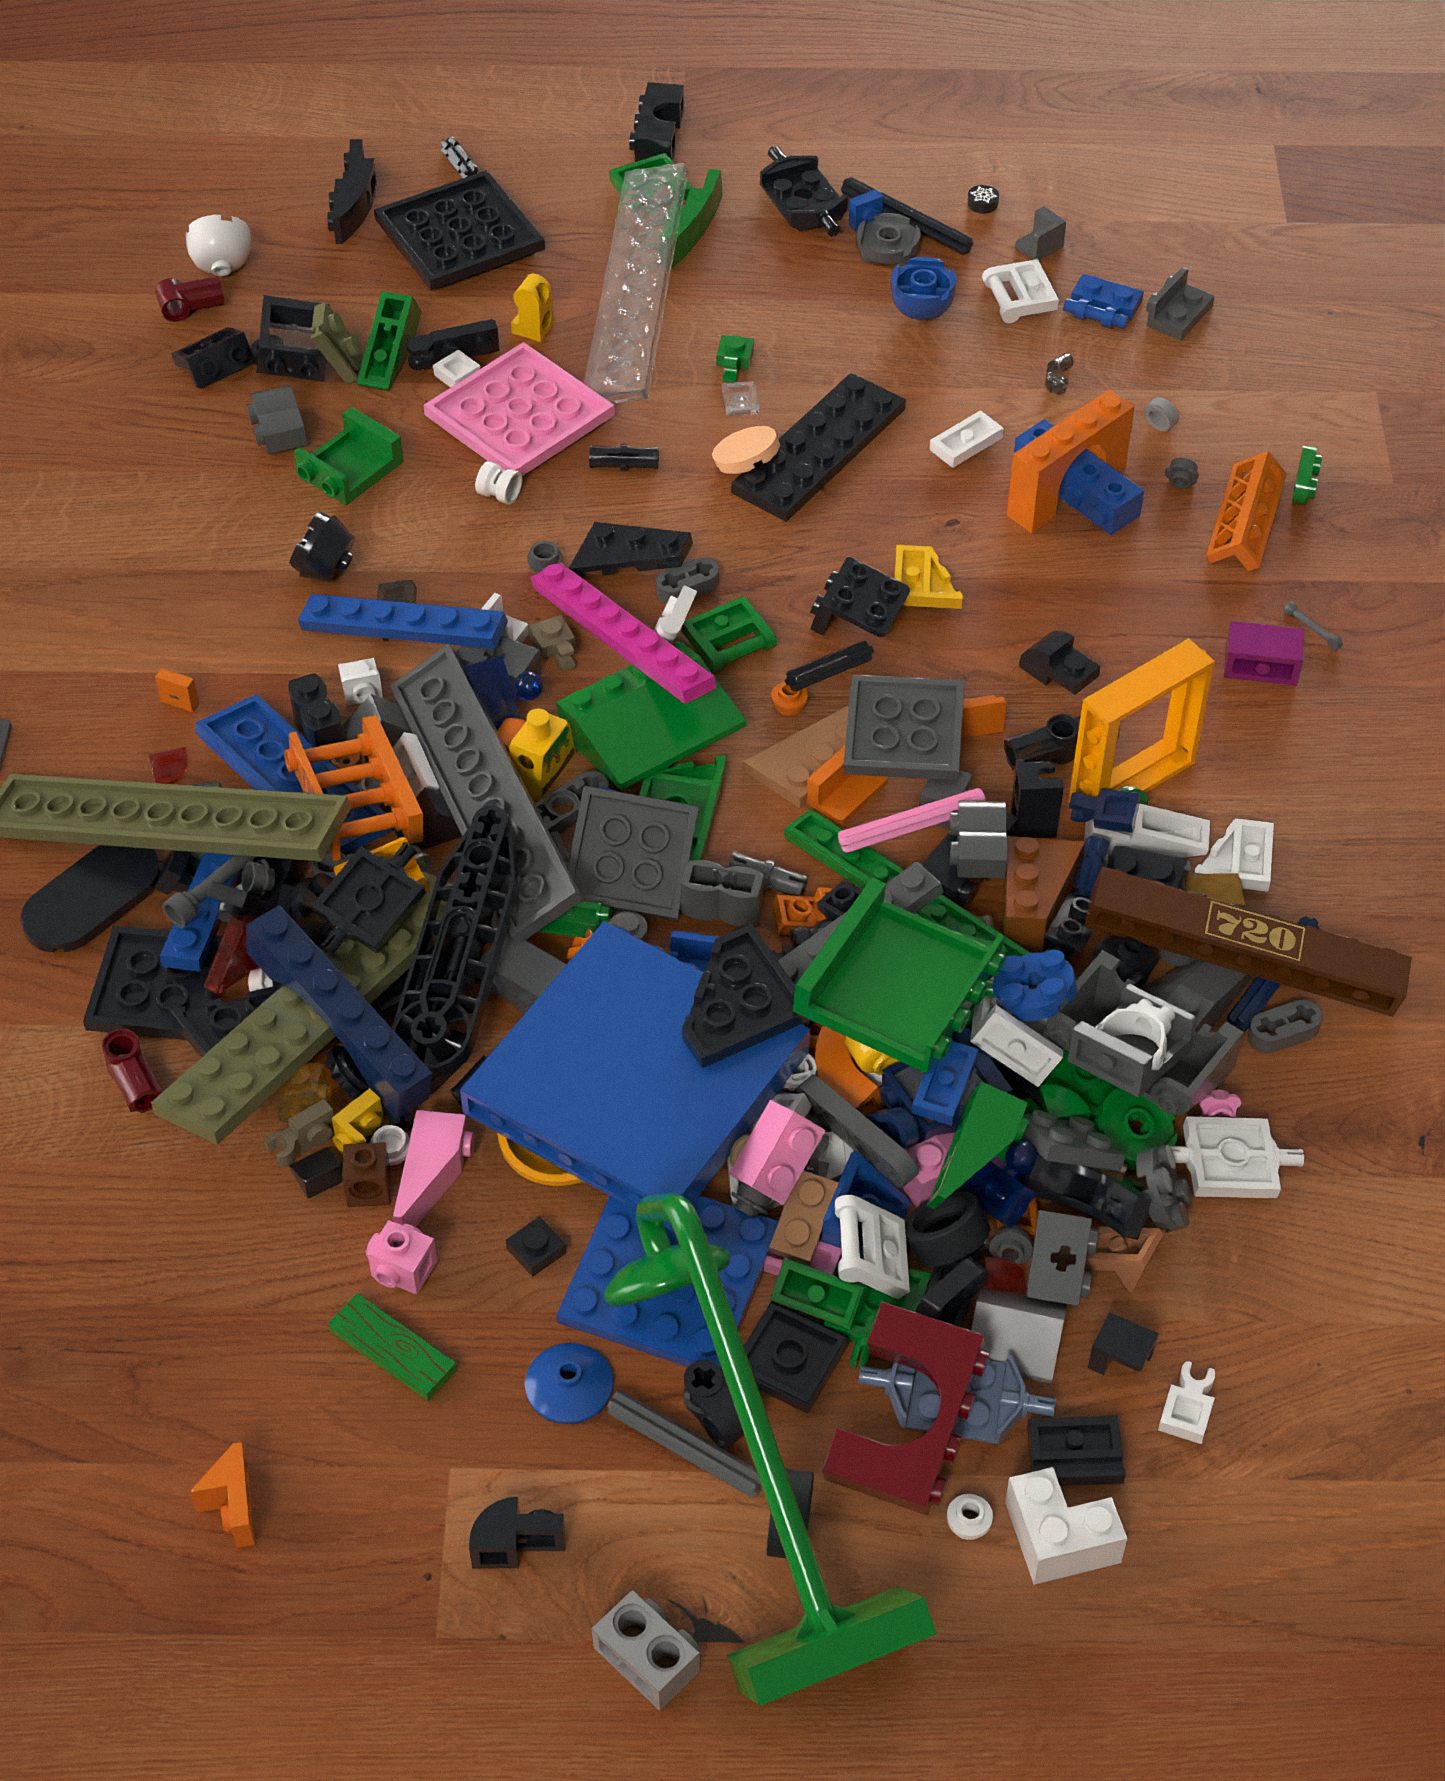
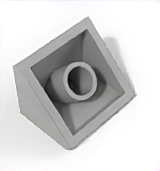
(1021, 1328)

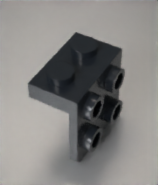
(859, 597)

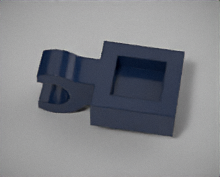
(1110, 811)

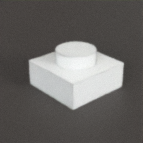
(455, 368)

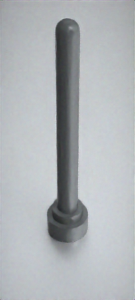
(183, 907)

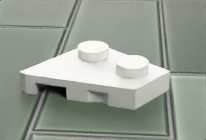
(1244, 851)

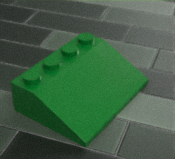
(638, 727)

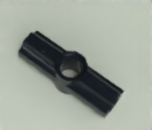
(1051, 743)

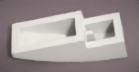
(1159, 833)

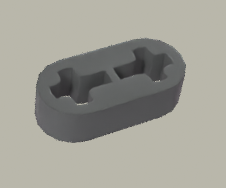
(697, 574)
(1283, 1023)

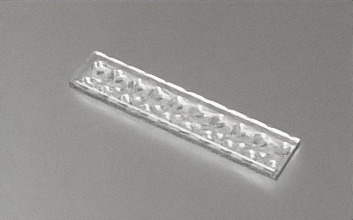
(636, 283)

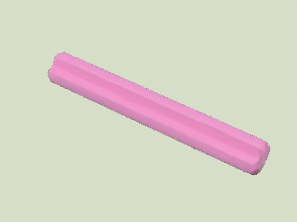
(904, 822)

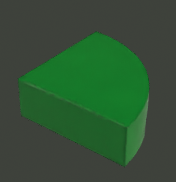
(1063, 1102)

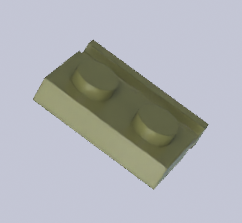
(336, 342)

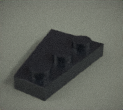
(625, 546)

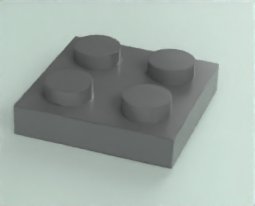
(1071, 1141)

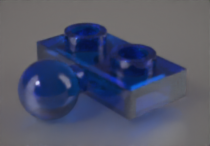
(497, 693)
(998, 1188)

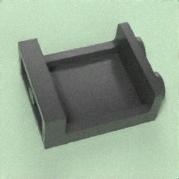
(1129, 1057)

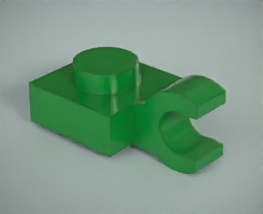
(732, 354)

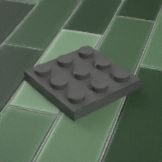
(904, 727)
(632, 851)

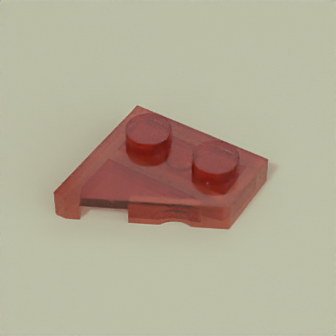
(231, 960)

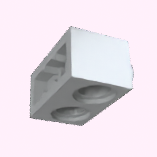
(636, 1655)

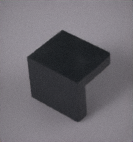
(1122, 1343)

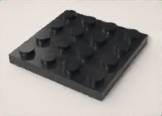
(459, 230)

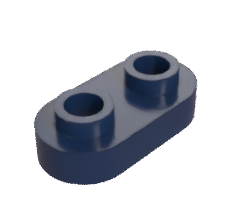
(897, 1124)

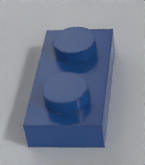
(946, 1084)

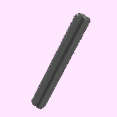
(685, 1443)

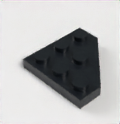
(739, 999)

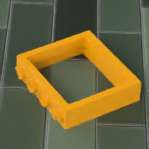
(1180, 670)

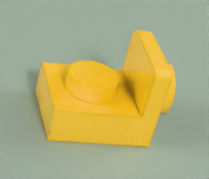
(357, 1120)

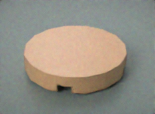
(744, 448)

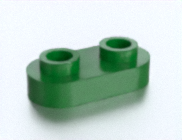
(1305, 485)

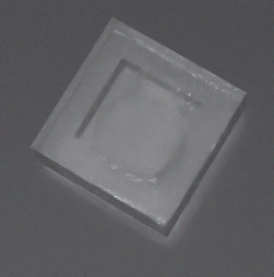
(740, 398)

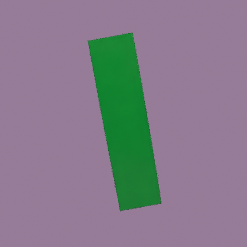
(697, 214)

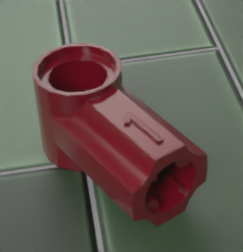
(180, 298)
(130, 1071)

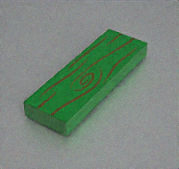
(392, 1347)

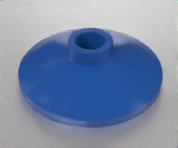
(571, 1399)

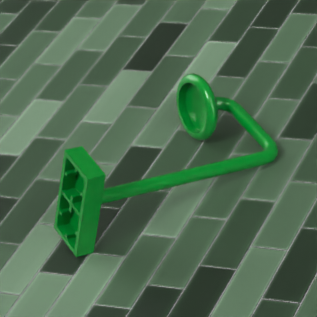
(828, 1636)

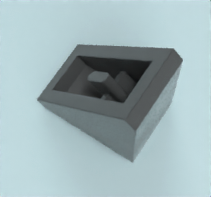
(387, 713)

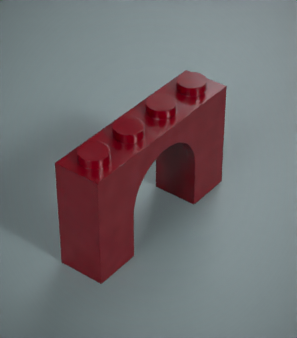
(913, 1471)

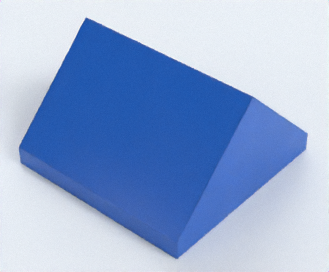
(868, 1184)

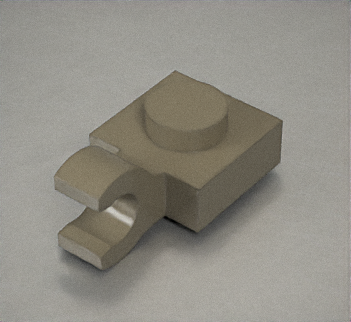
(554, 639)
(306, 1130)

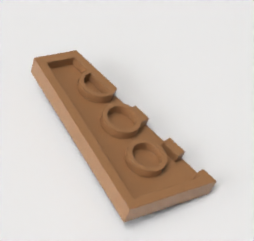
(791, 761)

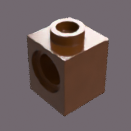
(366, 1174)

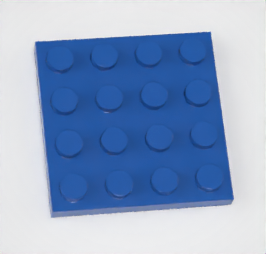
(673, 1322)

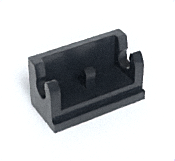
(1036, 800)

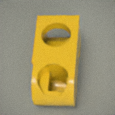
(534, 308)

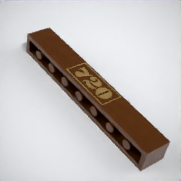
(1248, 941)

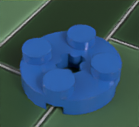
(1048, 970)

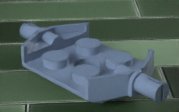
(997, 1405)

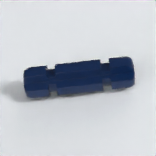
(1090, 865)

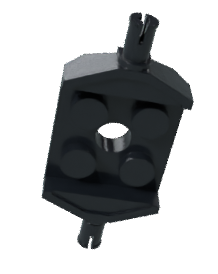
(798, 178)

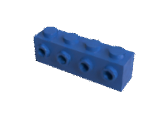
(1094, 487)

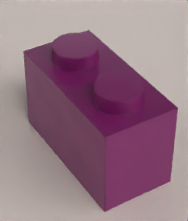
(1264, 653)

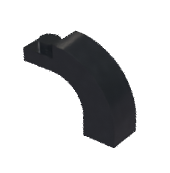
(240, 903)
(1092, 1190)

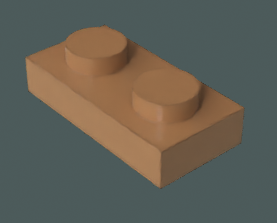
(802, 1218)

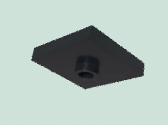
(793, 1355)

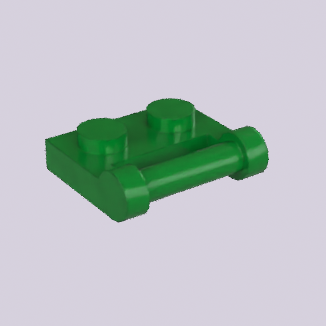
(725, 625)

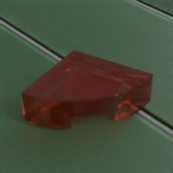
(169, 765)
(1004, 1275)

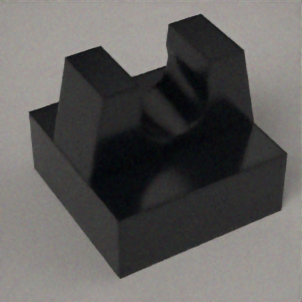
(174, 872)

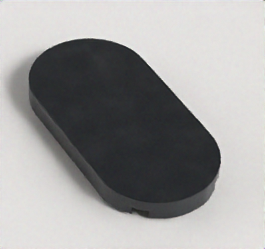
(89, 897)

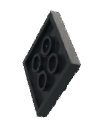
(136, 989)

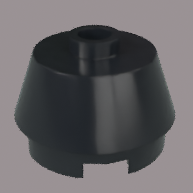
(323, 549)

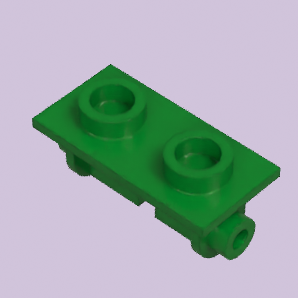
(579, 919)

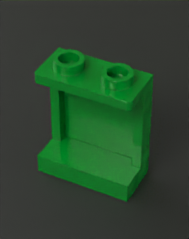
(352, 458)

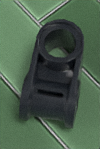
(713, 1406)

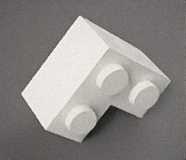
(1060, 1538)

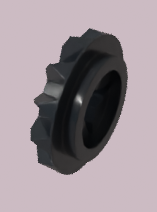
(345, 1072)

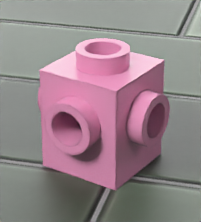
(401, 1256)

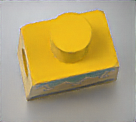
(545, 746)

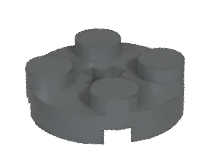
(876, 248)
(1164, 1188)

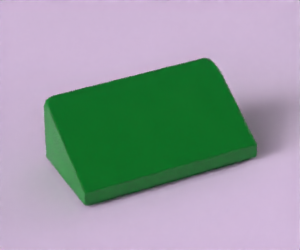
(819, 1293)

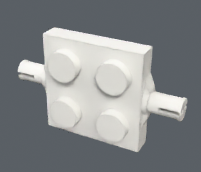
(1233, 1157)

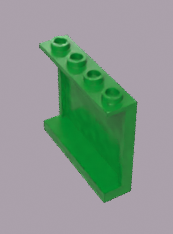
(896, 980)

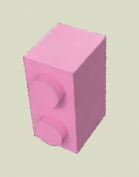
(777, 1152)

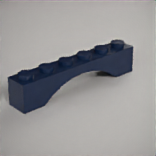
(376, 1049)

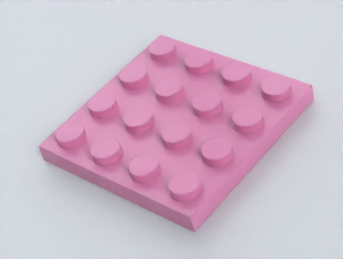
(519, 410)

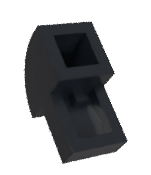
(1059, 661)
(503, 1532)

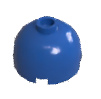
(923, 288)

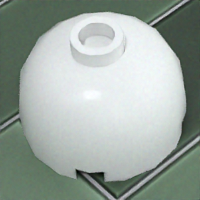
(218, 244)

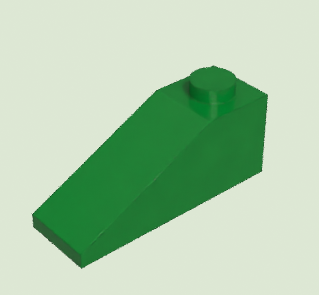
(386, 348)
(984, 1130)

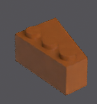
(1036, 885)

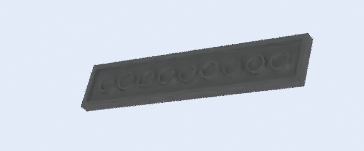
(479, 772)

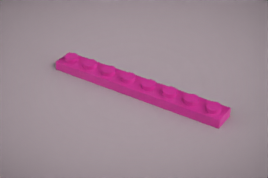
(623, 633)

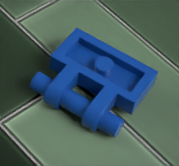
(1103, 301)

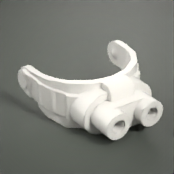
(1145, 1021)

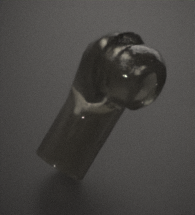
(1055, 368)

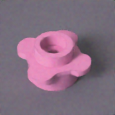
(1220, 1104)

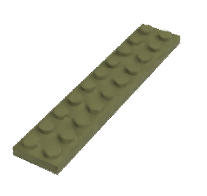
(171, 816)
(281, 1037)

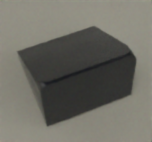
(317, 1172)

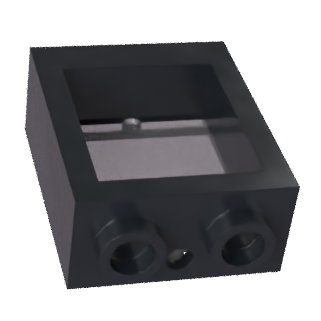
(286, 341)

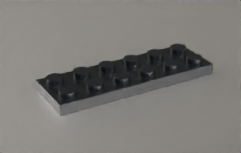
(819, 446)

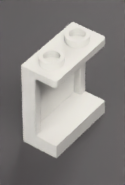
(1015, 1043)

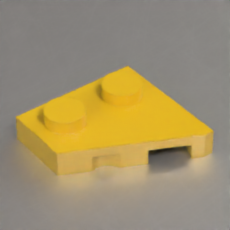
(926, 578)

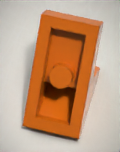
(228, 1488)

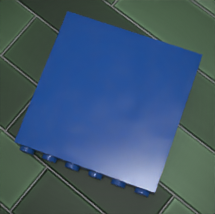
(611, 1087)

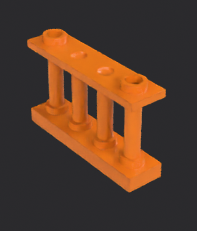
(382, 766)

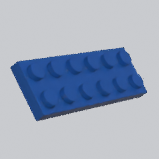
(253, 744)

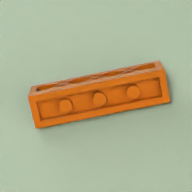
(1255, 510)

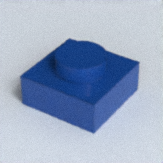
(864, 208)

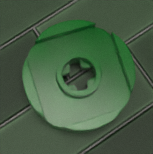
(1113, 1118)

